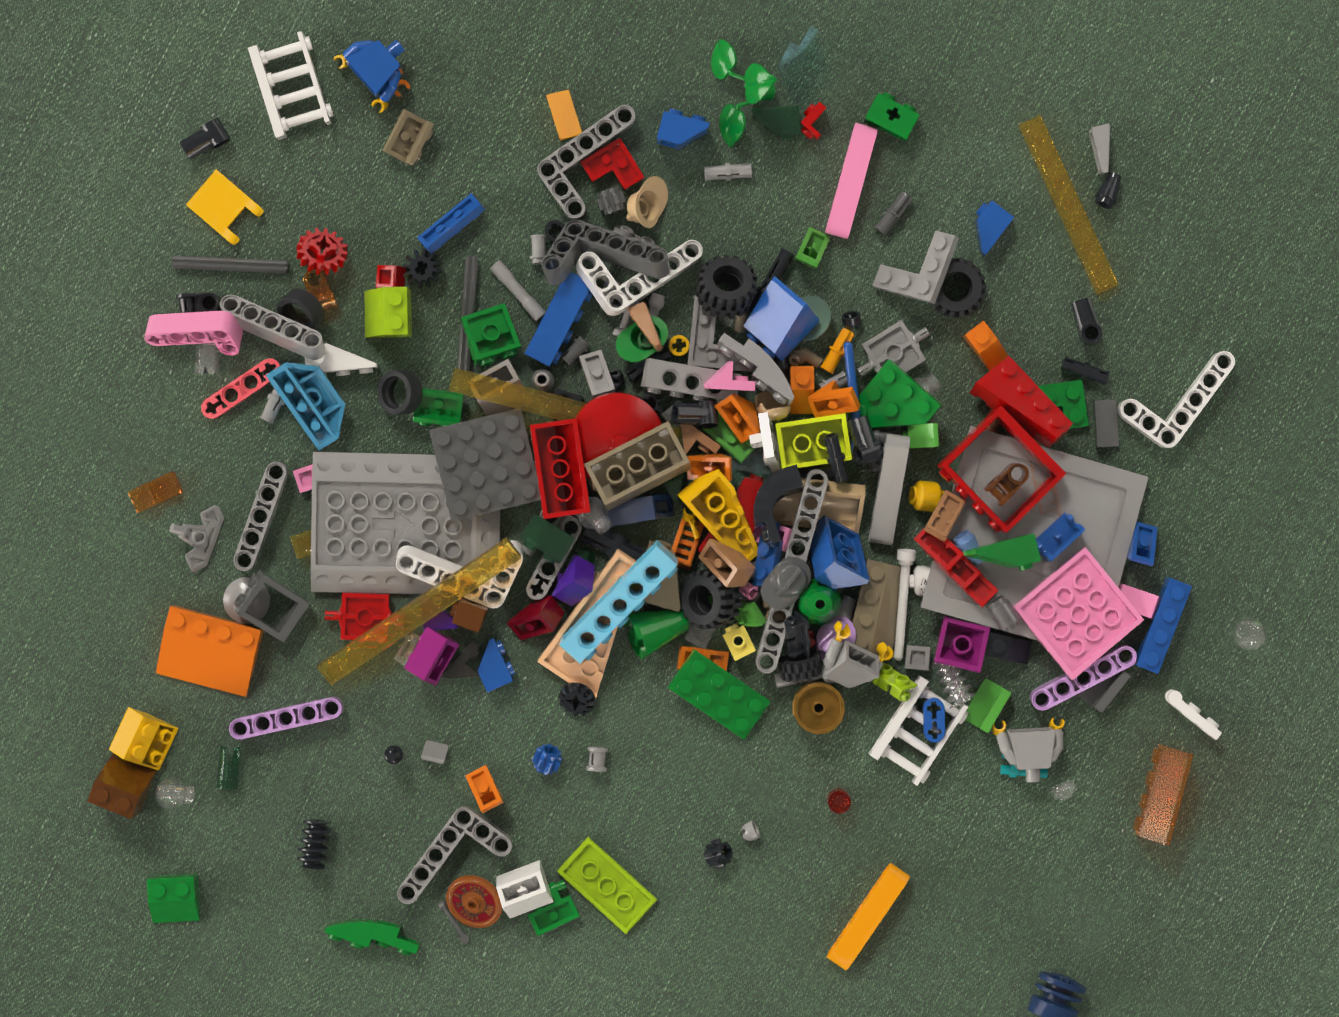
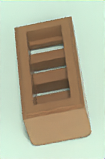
(643, 319)

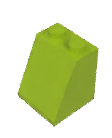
(388, 312)

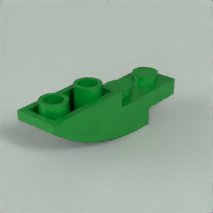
(362, 931)

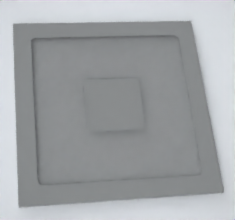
(1096, 494)

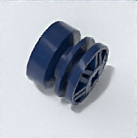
(1057, 996)

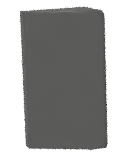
(1105, 423)

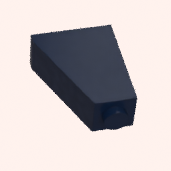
(643, 509)

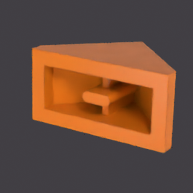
(739, 416)
(707, 463)

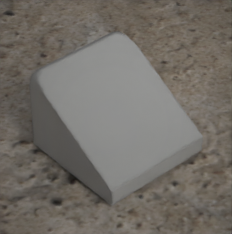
(434, 752)

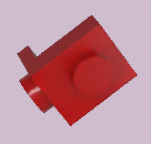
(812, 114)

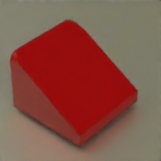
(390, 276)

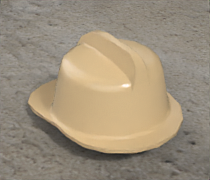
(648, 202)

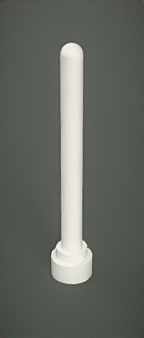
(905, 558)

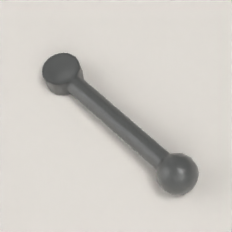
(464, 938)

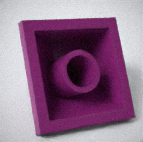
(961, 644)

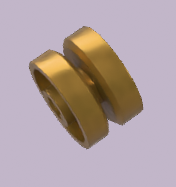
(818, 693)

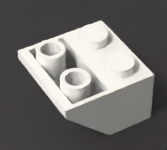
(523, 889)

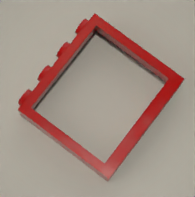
(1029, 444)

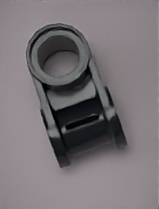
(197, 302)

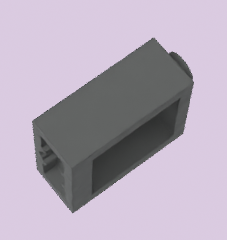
(290, 618)

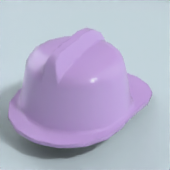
(827, 632)

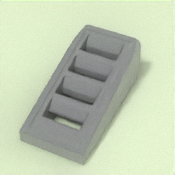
(1101, 143)

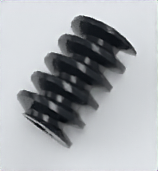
(314, 844)

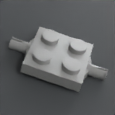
(894, 344)

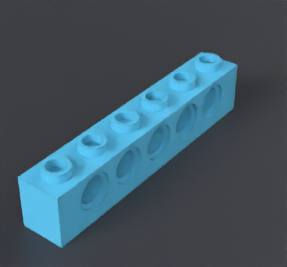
(655, 556)

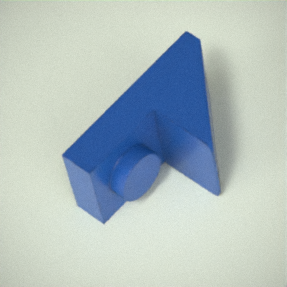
(1143, 544)

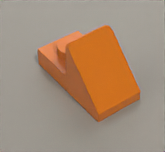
(833, 401)
(484, 789)

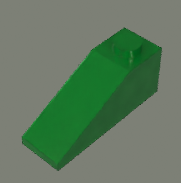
(1010, 553)

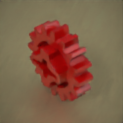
(333, 253)

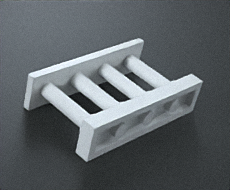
(267, 80)
(895, 729)

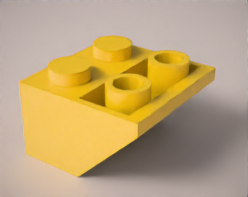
(143, 739)

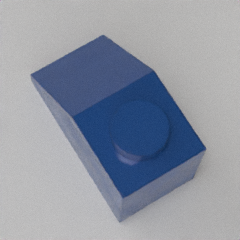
(990, 225)

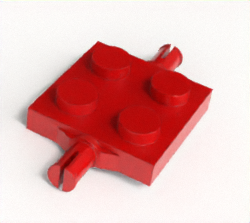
(360, 613)

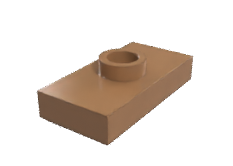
(944, 515)

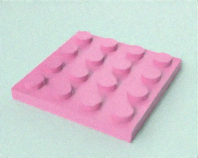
(1078, 613)

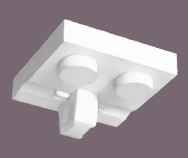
(767, 440)

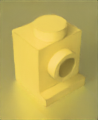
(742, 650)

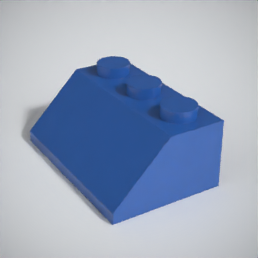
(837, 555)

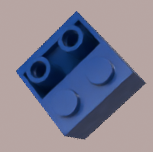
(678, 131)

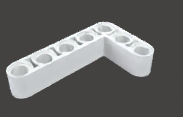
(640, 280)
(1183, 405)
(443, 567)

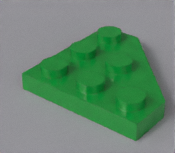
(896, 399)

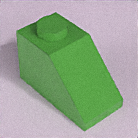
(922, 435)

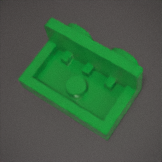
(439, 408)

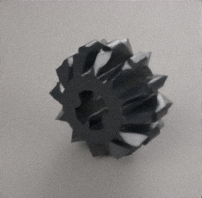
(415, 266)

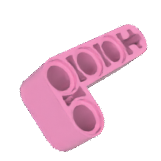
(196, 328)

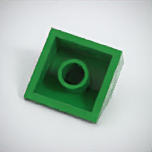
(173, 898)

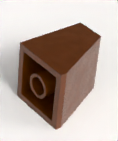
(122, 787)

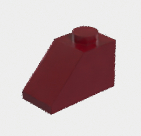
(536, 618)

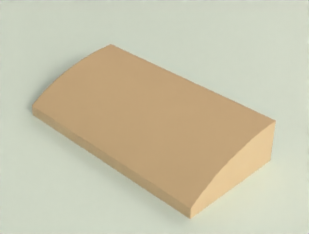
(841, 503)

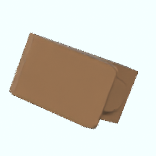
(690, 435)

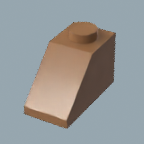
(726, 564)

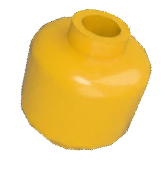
(925, 495)

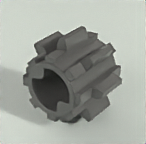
(611, 201)

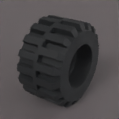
(976, 290)
(726, 302)
(696, 603)

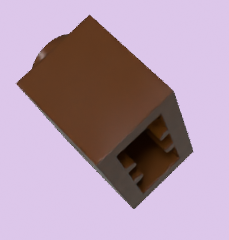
(469, 614)

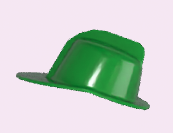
(634, 345)

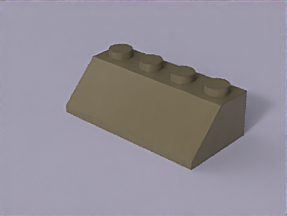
(638, 466)
(877, 606)

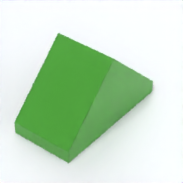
(812, 248)

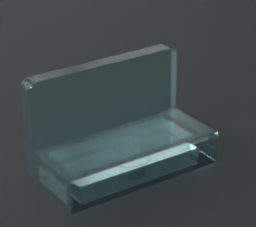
(753, 463)

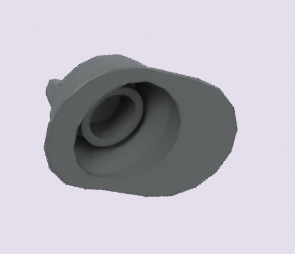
(786, 583)

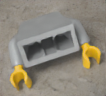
(850, 663)
(1031, 747)

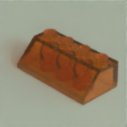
(1163, 794)

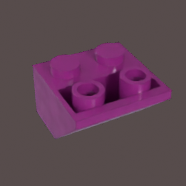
(431, 656)

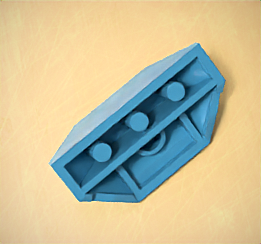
(310, 400)

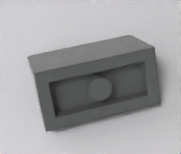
(1102, 694)

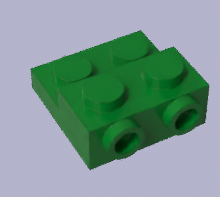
(490, 335)

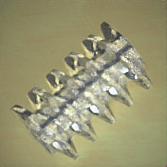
(954, 683)

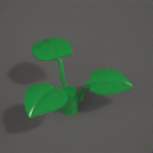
(758, 87)

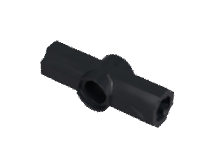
(610, 542)

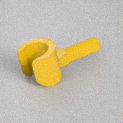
(691, 519)

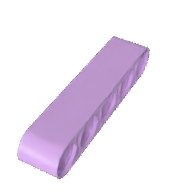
(1095, 677)
(276, 723)

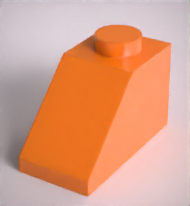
(985, 345)
(802, 385)

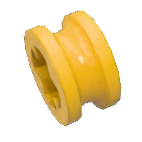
(684, 349)

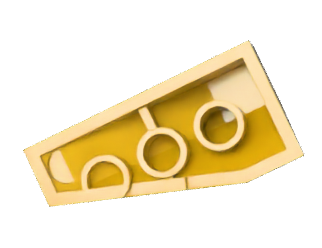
(719, 510)

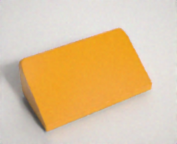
(564, 115)

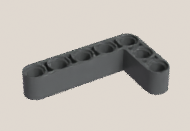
(609, 246)

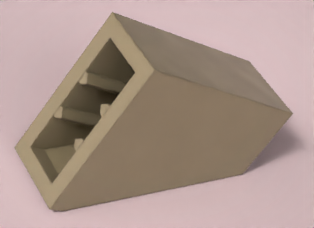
(668, 593)

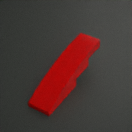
(957, 567)

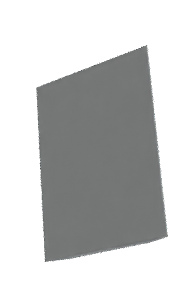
(373, 507)

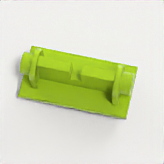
(899, 683)

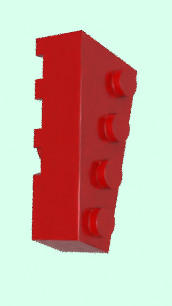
(1017, 393)

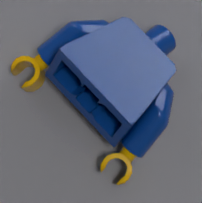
(375, 67)

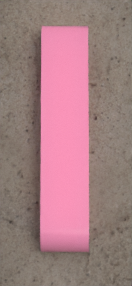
(851, 180)

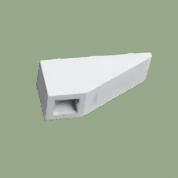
(341, 362)

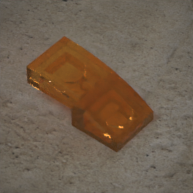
(155, 492)

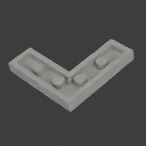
(928, 282)
(701, 349)

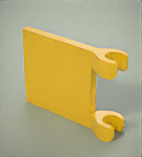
(221, 203)

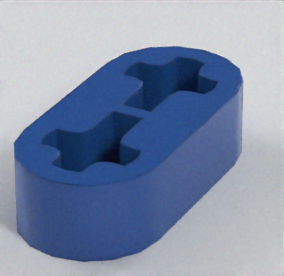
(927, 719)

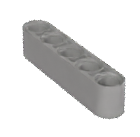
(281, 333)
(889, 489)
(252, 524)

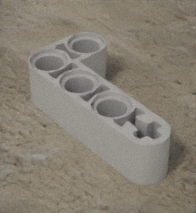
(560, 523)

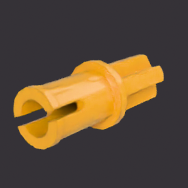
(837, 351)

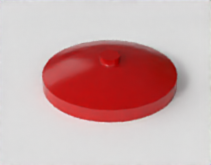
(611, 422)

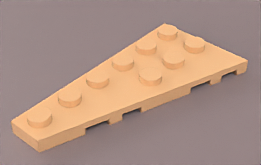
(590, 671)

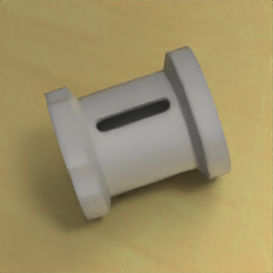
(597, 759)

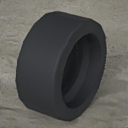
(307, 302)
(386, 392)

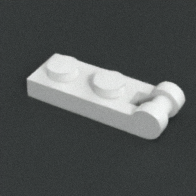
(1192, 712)

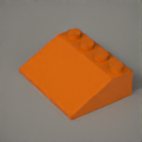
(209, 650)

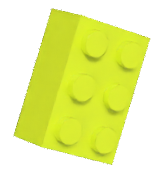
(803, 441)

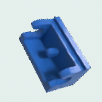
(1058, 536)

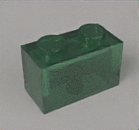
(547, 538)

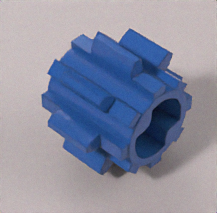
(547, 759)

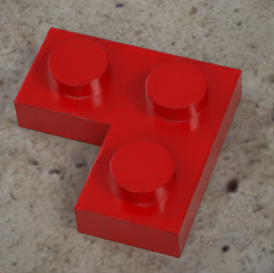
(613, 158)

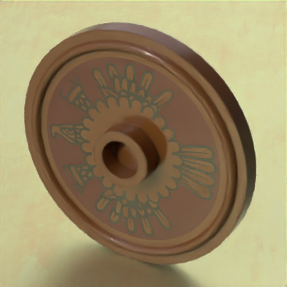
(474, 901)

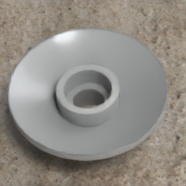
(258, 606)

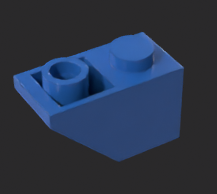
(493, 667)

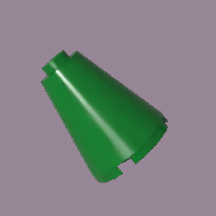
(806, 603)
(654, 630)

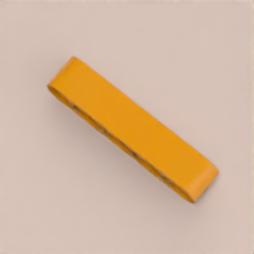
(868, 916)

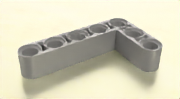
(580, 154)
(447, 847)

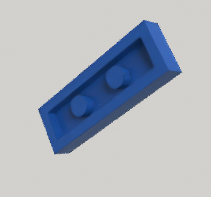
(451, 223)

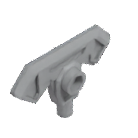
(200, 537)

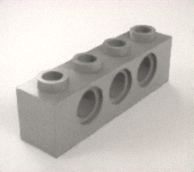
(655, 370)

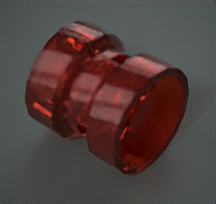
(838, 804)

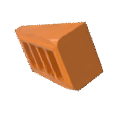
(686, 564)

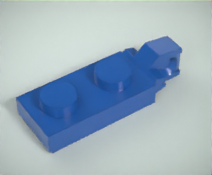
(766, 559)

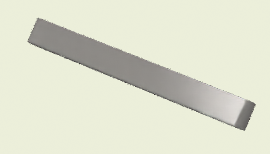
(796, 536)

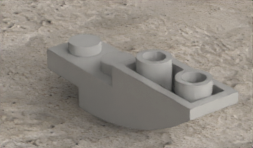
(766, 373)

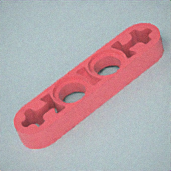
(239, 385)

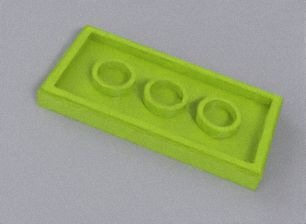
(607, 885)

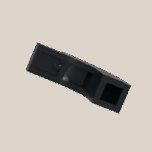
(775, 487)

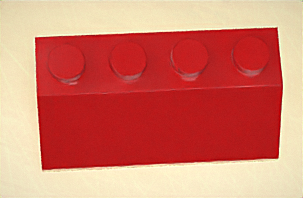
(560, 468)

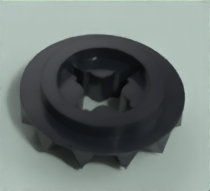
(584, 694)

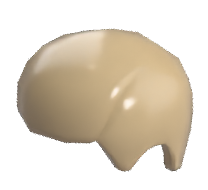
(766, 403)

